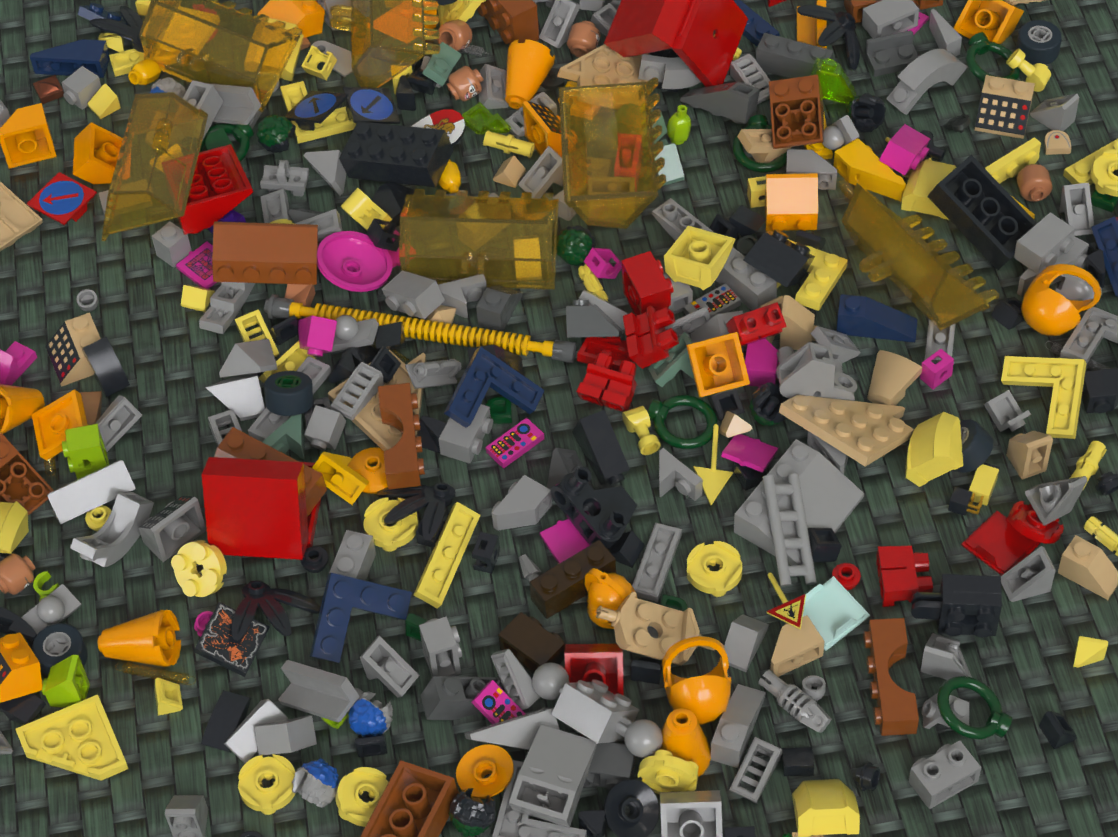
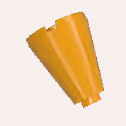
(526, 70)
(18, 405)
(143, 640)
(686, 739)

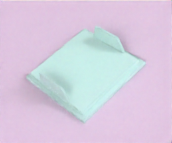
(833, 611)

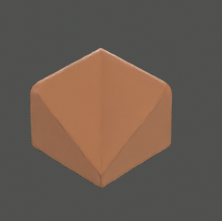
(301, 293)

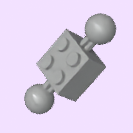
(596, 711)

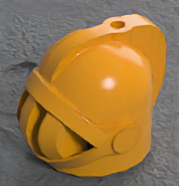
(605, 591)

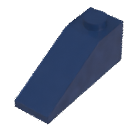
(71, 56)
(872, 319)

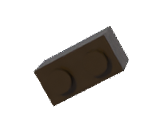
(531, 642)

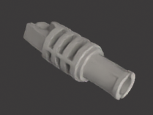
(796, 702)

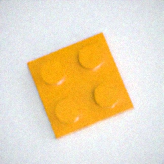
(53, 421)

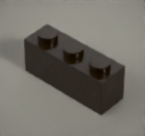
(566, 581)

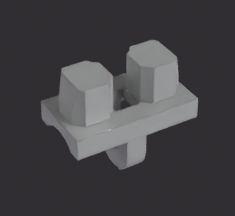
(275, 178)

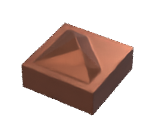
(48, 89)

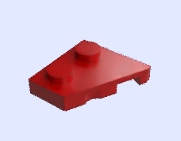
(610, 346)

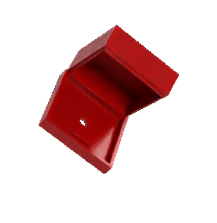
(684, 27)
(258, 507)

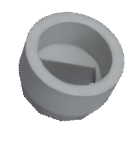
(86, 297)
(814, 681)

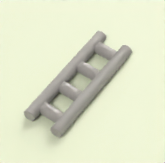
(780, 543)

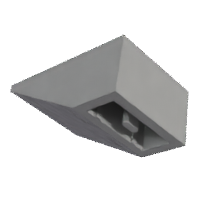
(553, 776)

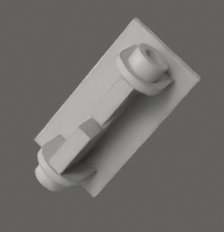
(433, 373)

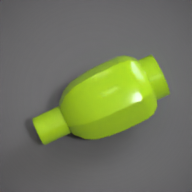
(679, 126)

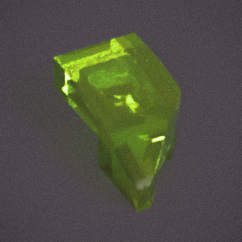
(481, 120)

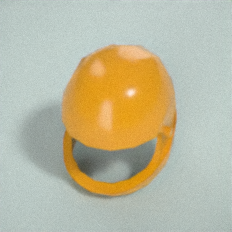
(1049, 310)
(705, 694)

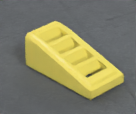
(250, 320)

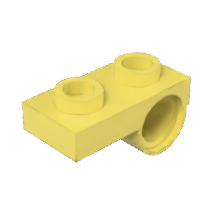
(363, 209)

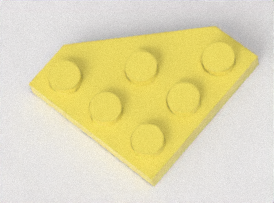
(75, 740)

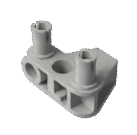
(813, 373)

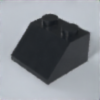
(780, 258)

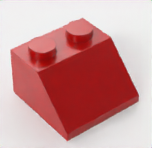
(645, 283)
(596, 662)

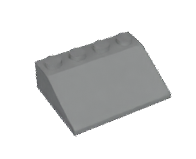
(825, 494)

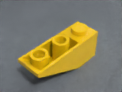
(862, 166)

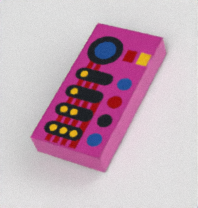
(515, 443)
(496, 704)

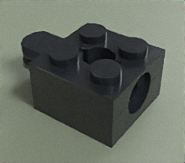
(963, 605)

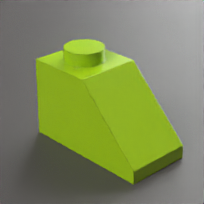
(66, 683)

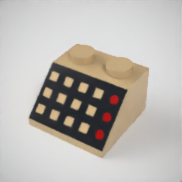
(1004, 106)
(66, 349)

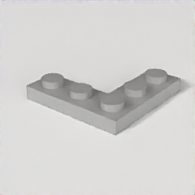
(276, 207)
(1089, 333)
(517, 824)

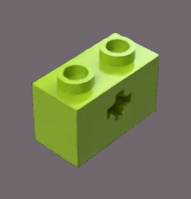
(85, 450)

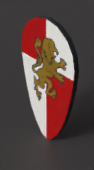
(446, 120)

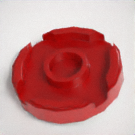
(1027, 523)

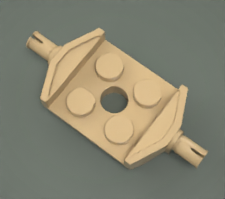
(636, 615)

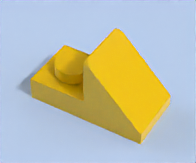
(340, 477)

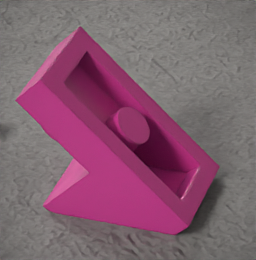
(15, 362)

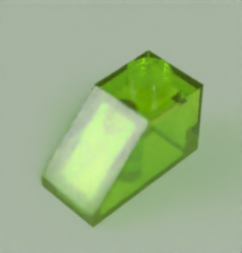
(834, 81)

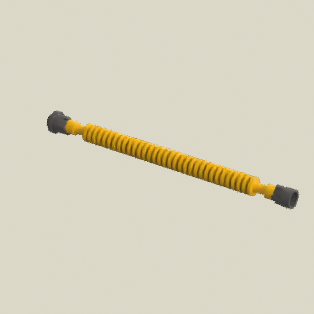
(559, 350)

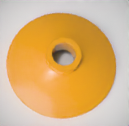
(375, 475)
(483, 761)

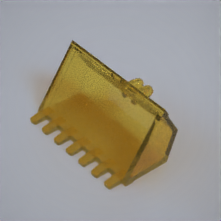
(386, 36)
(217, 44)
(610, 151)
(154, 162)
(471, 236)
(913, 264)

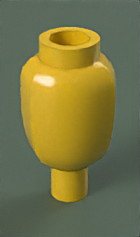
(144, 72)
(450, 178)

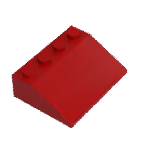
(215, 189)

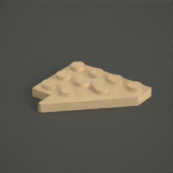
(602, 67)
(369, 417)
(853, 427)

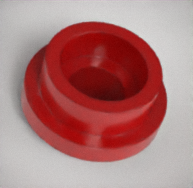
(850, 581)

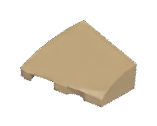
(891, 378)

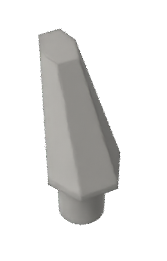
(529, 569)

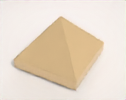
(442, 314)

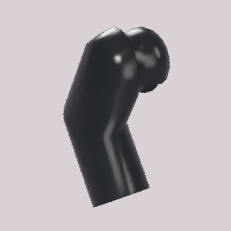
(934, 152)

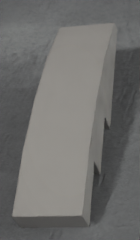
(225, 306)

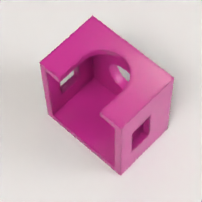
(599, 263)
(935, 374)

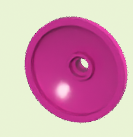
(353, 261)

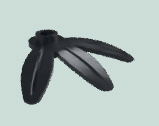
(842, 24)
(131, 30)
(436, 498)
(260, 594)

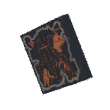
(220, 647)

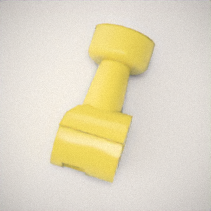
(1035, 73)
(638, 421)

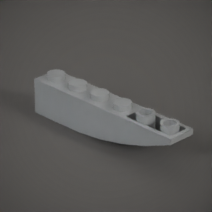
(745, 281)

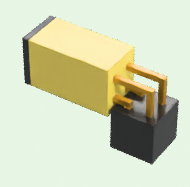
(979, 491)

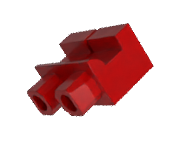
(757, 324)
(647, 335)
(608, 386)
(898, 575)

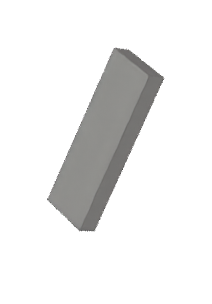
(656, 561)

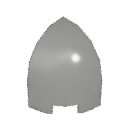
(1075, 288)

